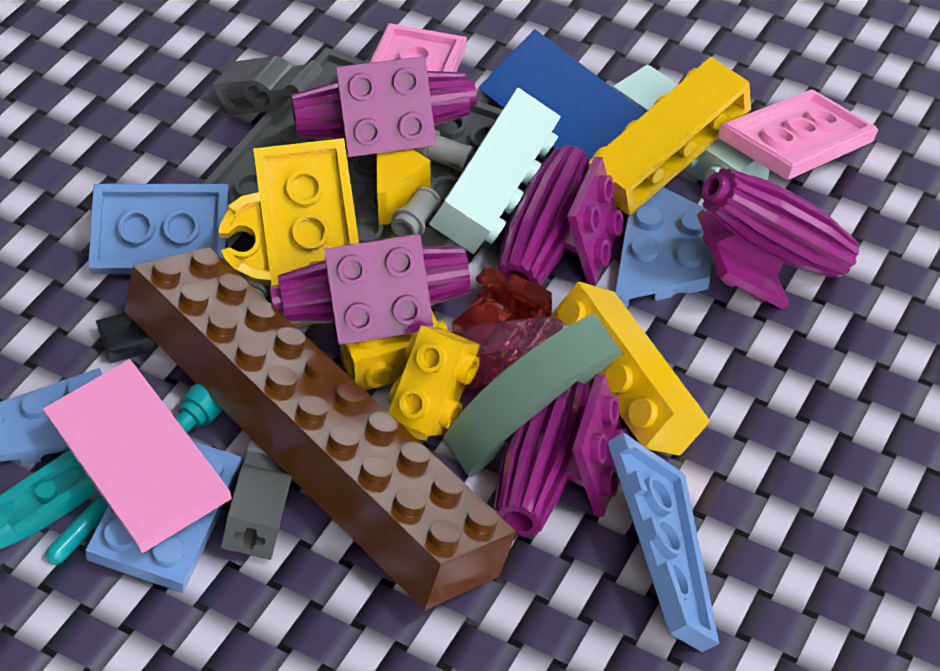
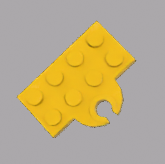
(295, 214)

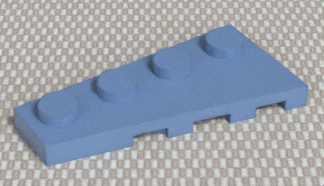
(24, 426)
(669, 540)

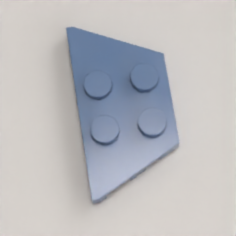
(663, 250)

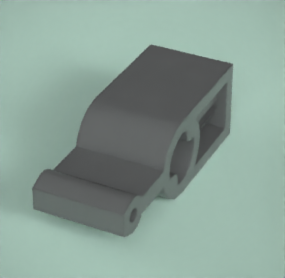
(262, 83)
(256, 505)

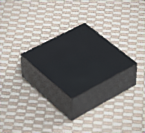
(123, 337)

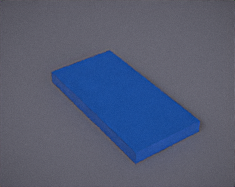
(588, 106)

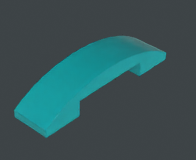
(43, 499)

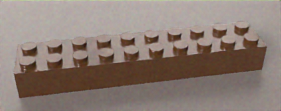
(320, 427)

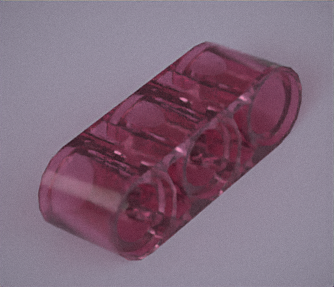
(507, 342)

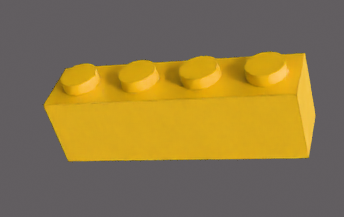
(673, 132)
(648, 390)

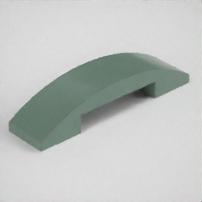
(527, 388)

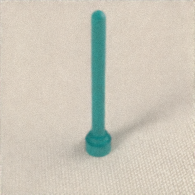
(195, 410)

